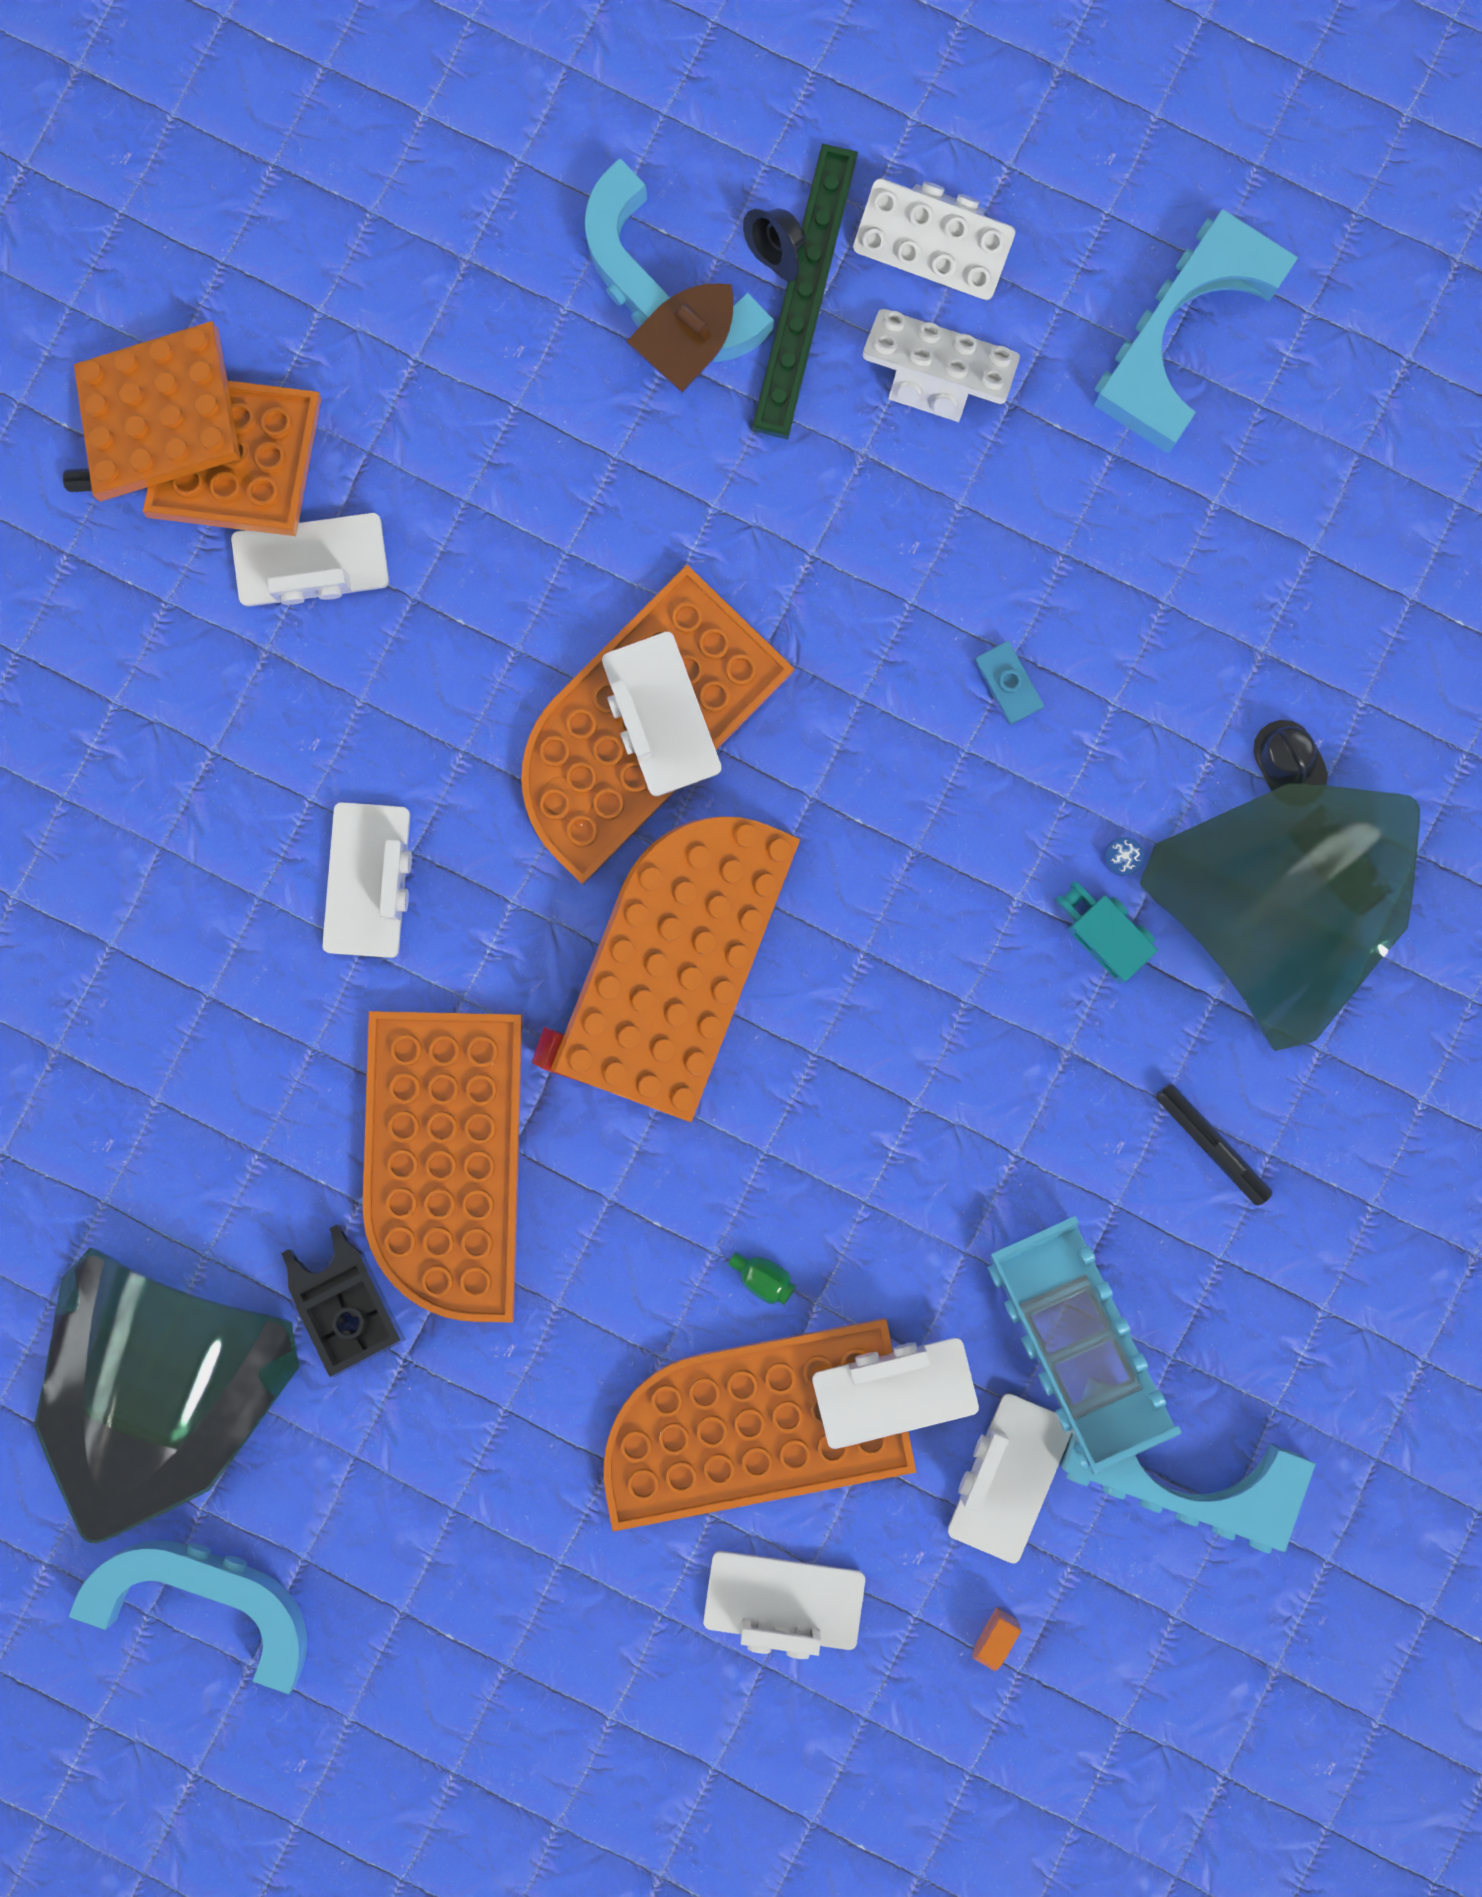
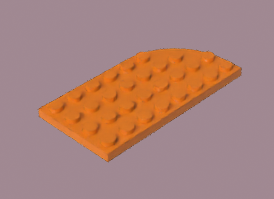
(581, 739)
(675, 962)
(444, 1158)
(741, 1430)

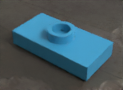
(1009, 683)

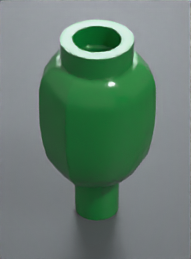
(764, 1278)

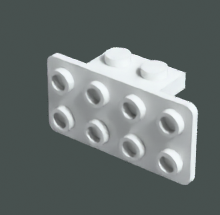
(934, 236)
(938, 365)
(319, 561)
(660, 714)
(367, 880)
(895, 1392)
(1009, 1478)
(784, 1603)

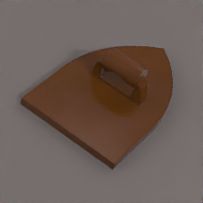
(686, 332)

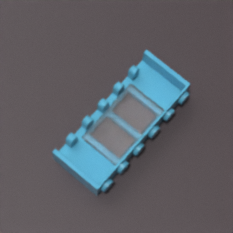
(1082, 1346)

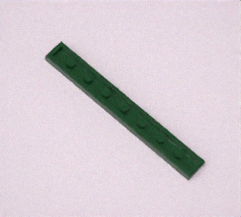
(805, 293)

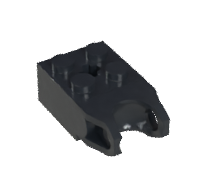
(331, 1295)

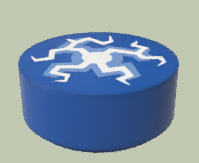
(1124, 856)

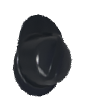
(775, 240)
(1288, 755)

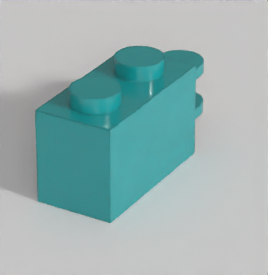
(1108, 933)

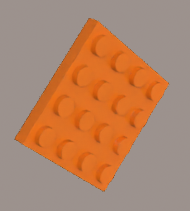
(156, 411)
(269, 479)

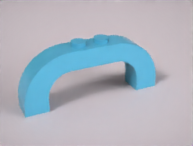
(609, 206)
(212, 1577)

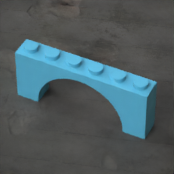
(1226, 259)
(1256, 1508)

